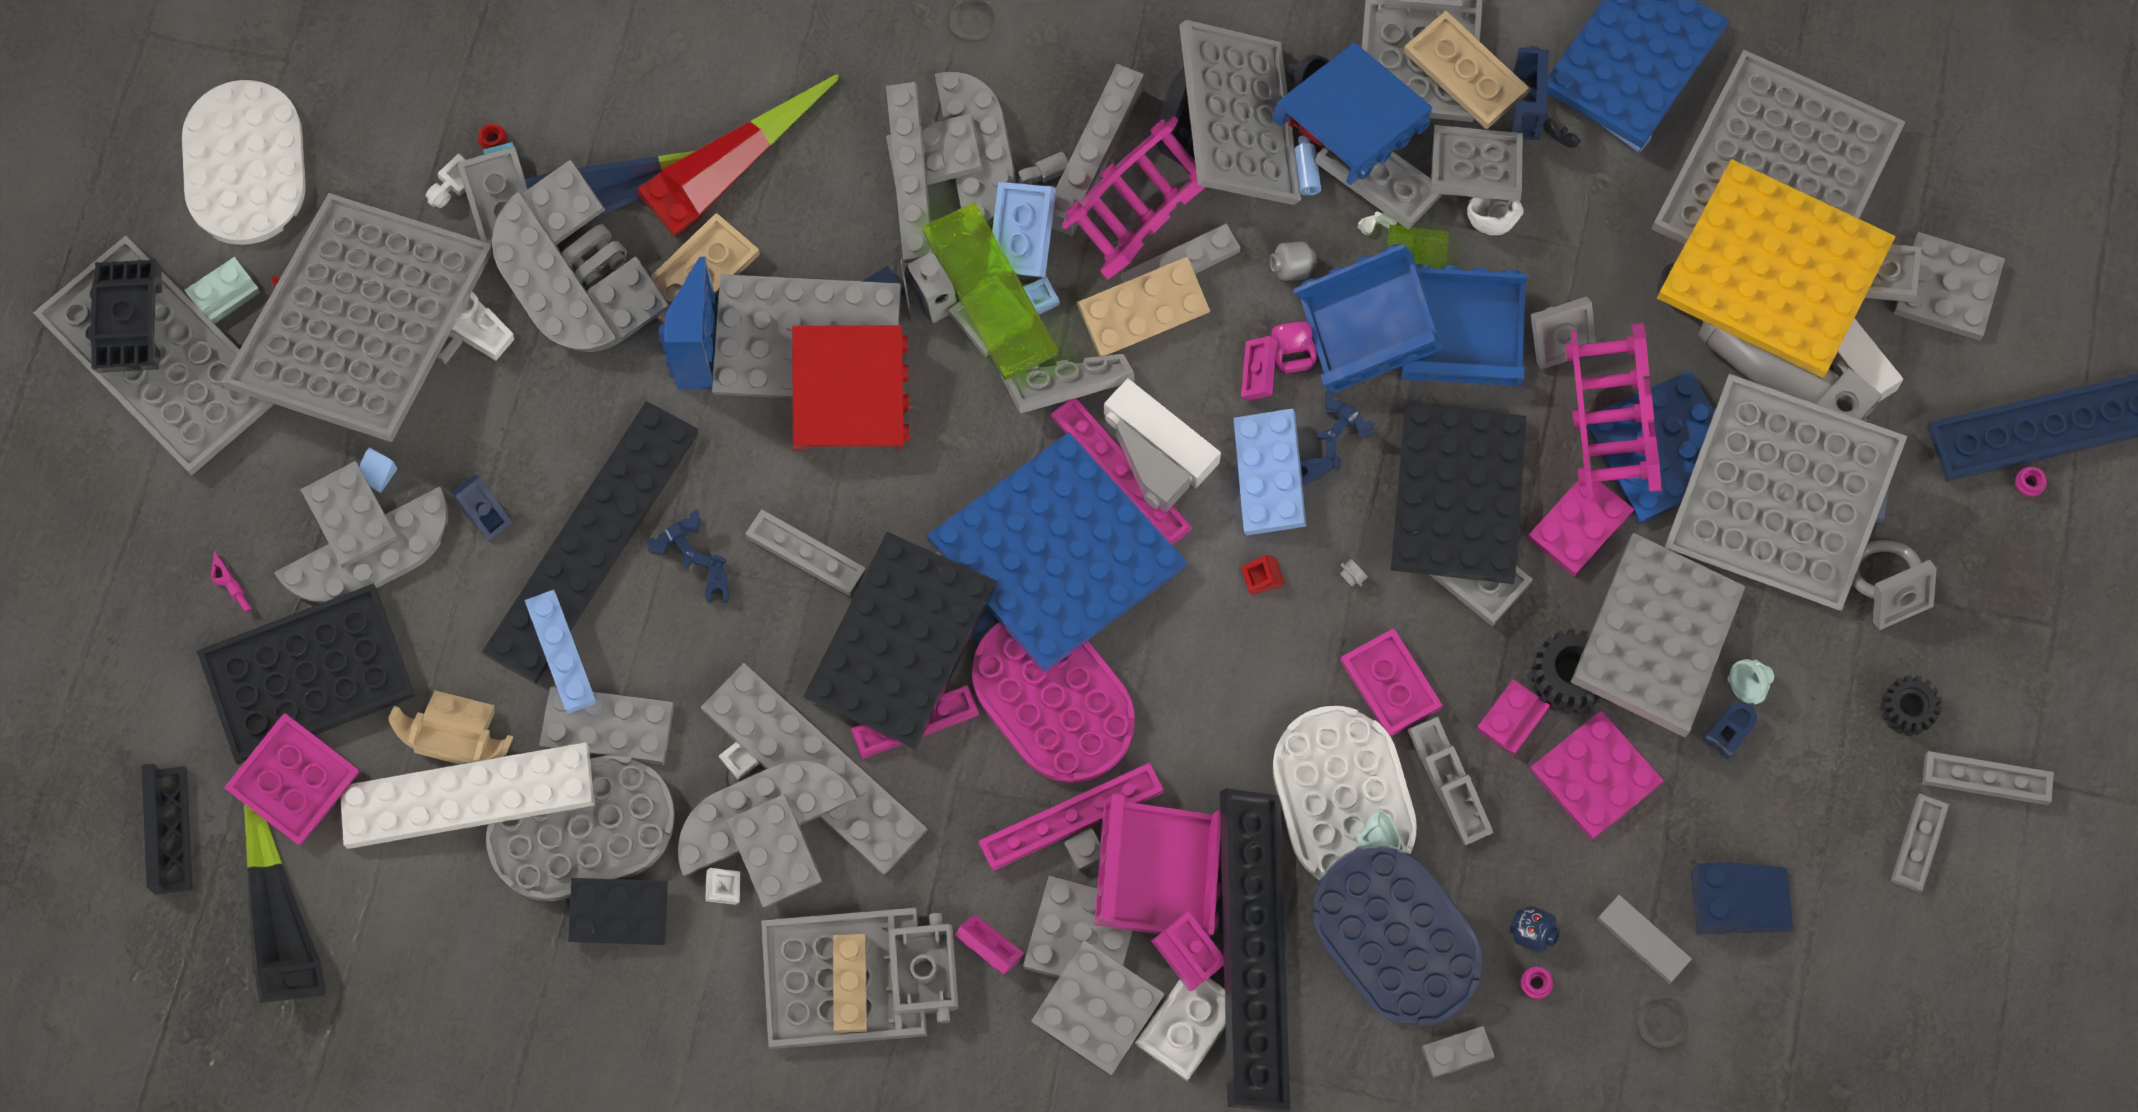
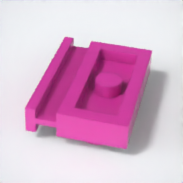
(1513, 717)
(1189, 951)

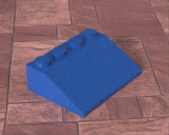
(691, 331)

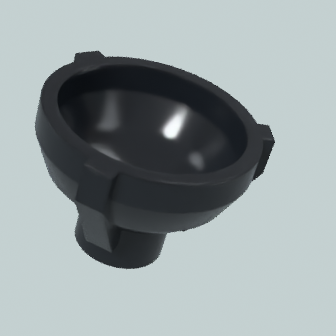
(1305, 67)

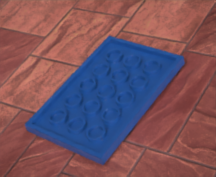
(1635, 62)

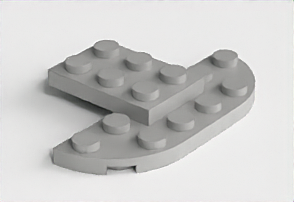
(968, 143)
(362, 539)
(762, 823)

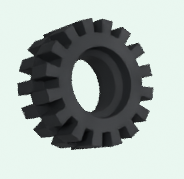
(1898, 718)

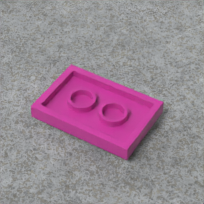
(1580, 526)
(1391, 682)

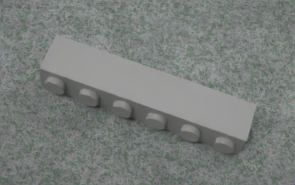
(1097, 142)

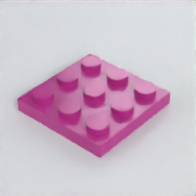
(1596, 775)
(292, 779)

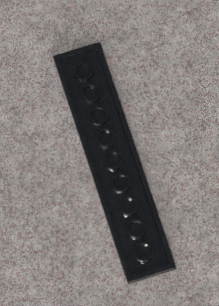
(595, 534)
(1254, 951)

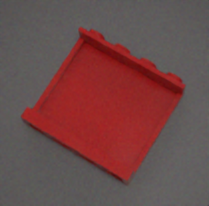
(849, 386)

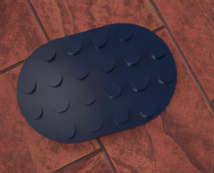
(1397, 935)

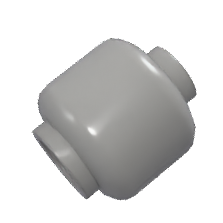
(1293, 261)

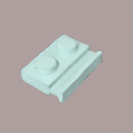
(223, 290)

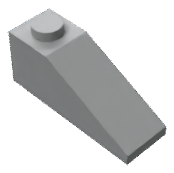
(1156, 475)

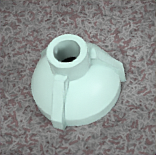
(1750, 680)
(1379, 831)

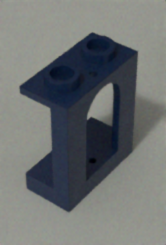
(1530, 116)

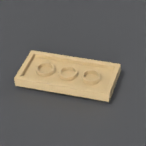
(1466, 69)
(724, 251)
(1143, 307)

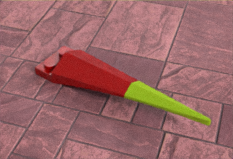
(697, 181)

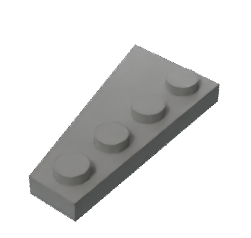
(1067, 380)

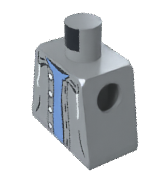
(928, 282)

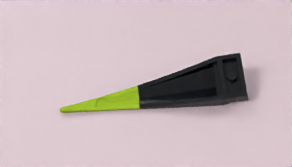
(281, 946)

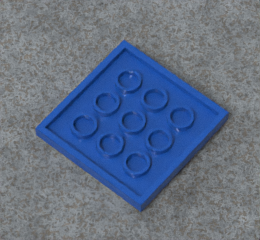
(1680, 426)

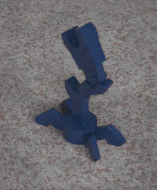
(1347, 417)
(676, 535)

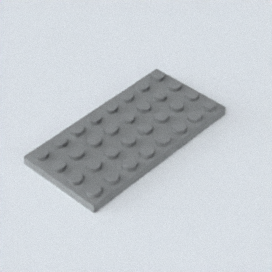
(185, 398)

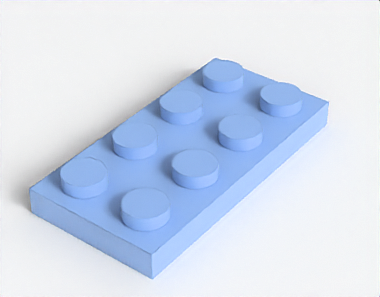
(1269, 472)

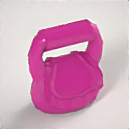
(1291, 339)

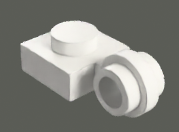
(451, 176)

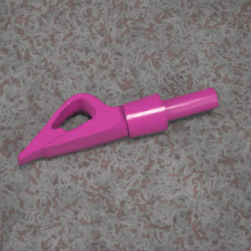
(228, 580)

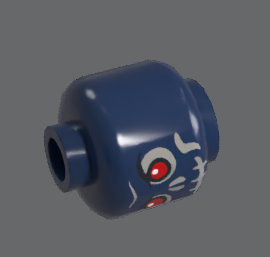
(1535, 929)

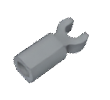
(1044, 170)

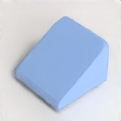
(377, 469)

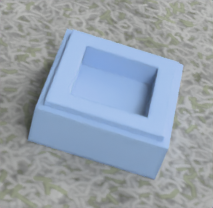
(1042, 295)

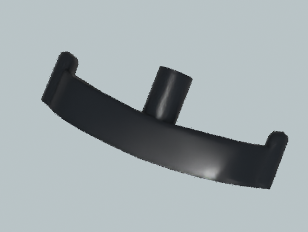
(1568, 139)

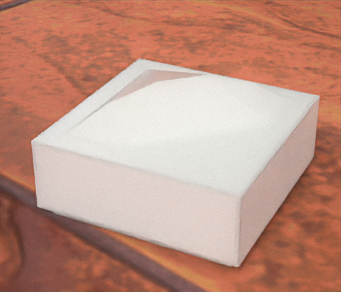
(722, 886)

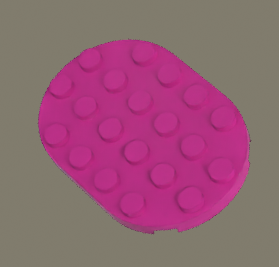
(1061, 721)

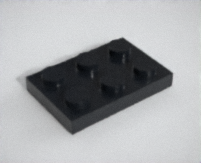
(618, 911)

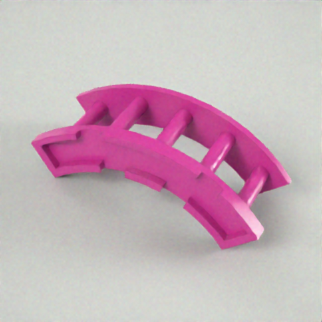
(1149, 220)
(1641, 412)

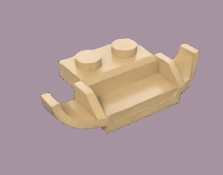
(451, 730)

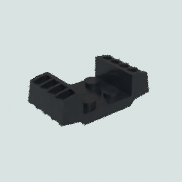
(124, 316)

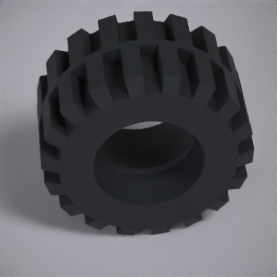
(1548, 682)

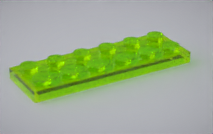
(990, 291)

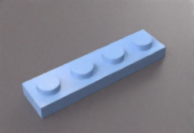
(560, 652)

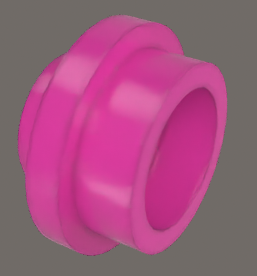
(2036, 476)
(1537, 973)

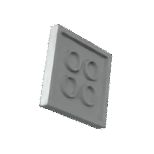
(1477, 163)
(1953, 287)
(1064, 923)
(1097, 1007)

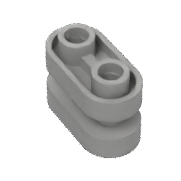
(594, 255)

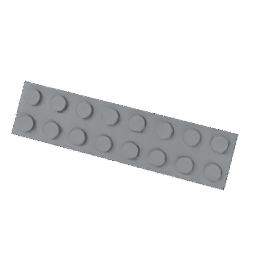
(778, 734)

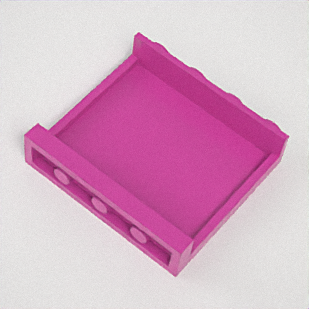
(1157, 867)

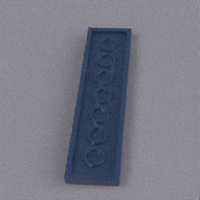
(2036, 428)

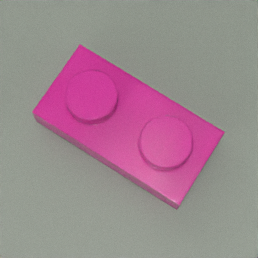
(1258, 368)
(989, 944)

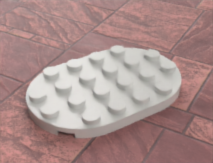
(243, 162)
(1330, 779)

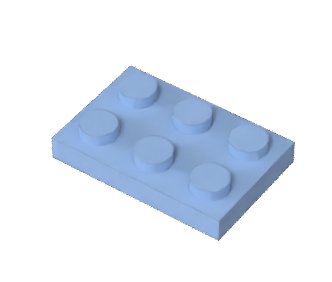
(1024, 225)

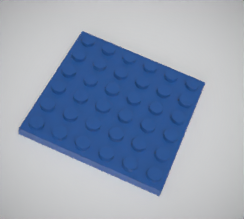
(1062, 549)

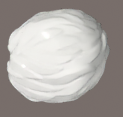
(1493, 215)

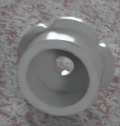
(1353, 573)

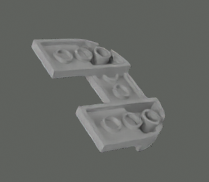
(546, 284)

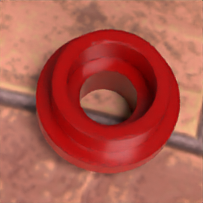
(489, 131)

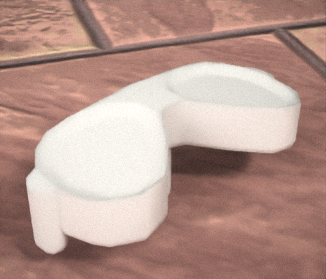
(1368, 224)

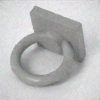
(1902, 593)

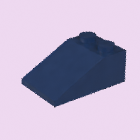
(1740, 898)

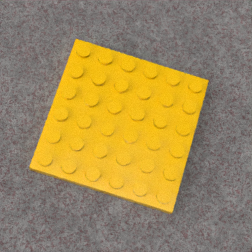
(1776, 268)

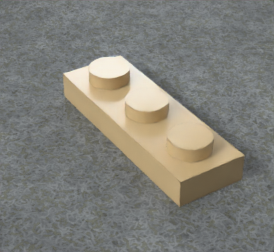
(849, 983)

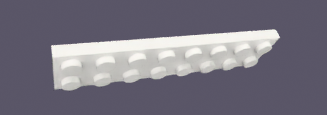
(467, 795)

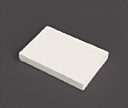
(1185, 1027)

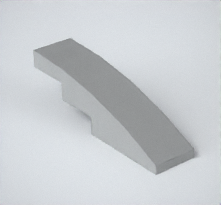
(1450, 781)

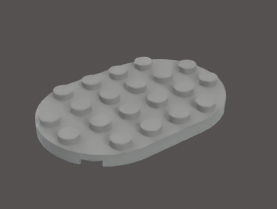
(603, 841)

